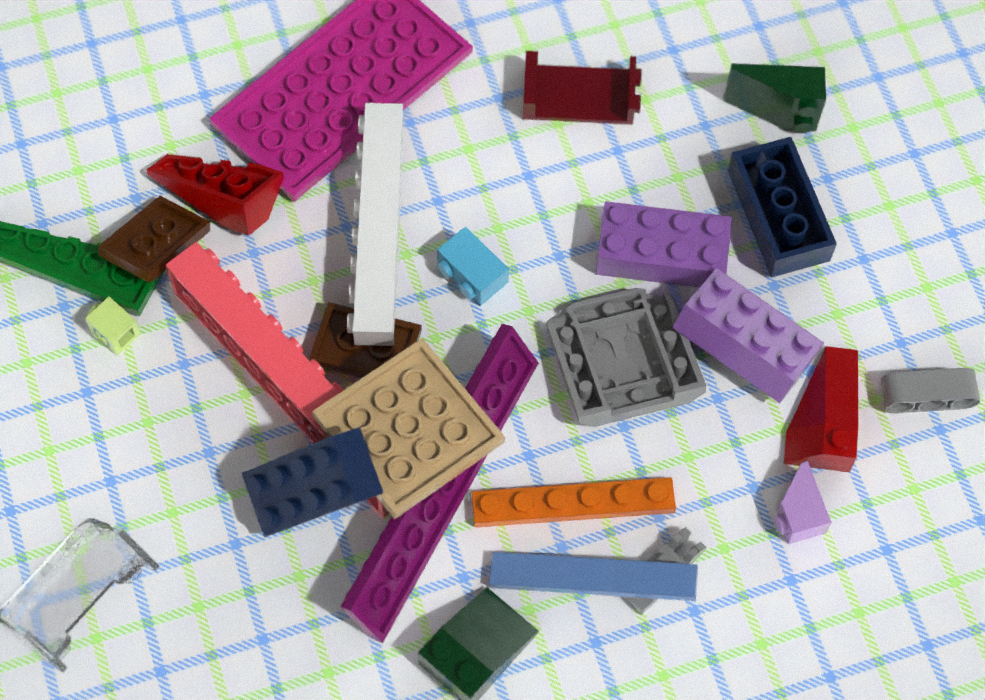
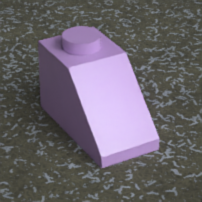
(802, 509)

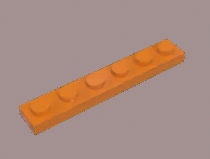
(573, 502)

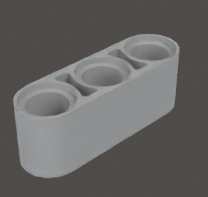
(930, 390)

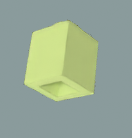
(112, 325)

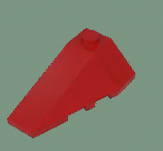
(226, 193)
(827, 416)

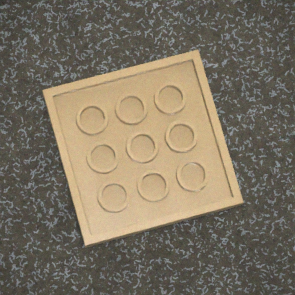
(414, 423)

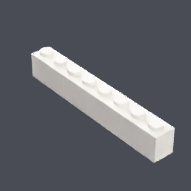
(378, 225)

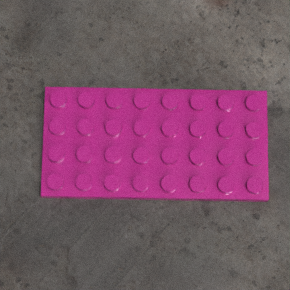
(309, 104)

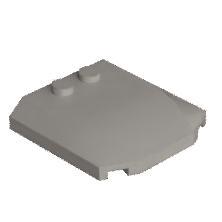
(624, 356)

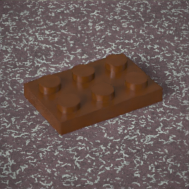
(153, 238)
(336, 347)

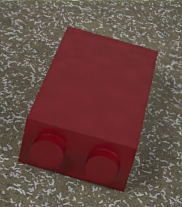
(580, 92)

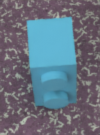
(472, 266)

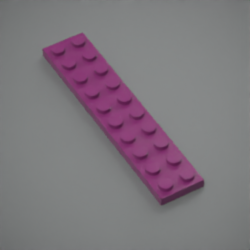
(413, 536)

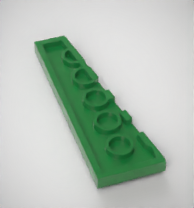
(73, 266)

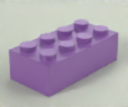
(662, 244)
(747, 335)

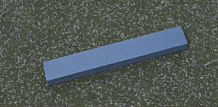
(594, 576)

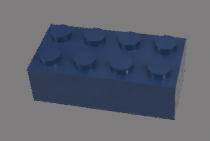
(781, 207)
(312, 482)

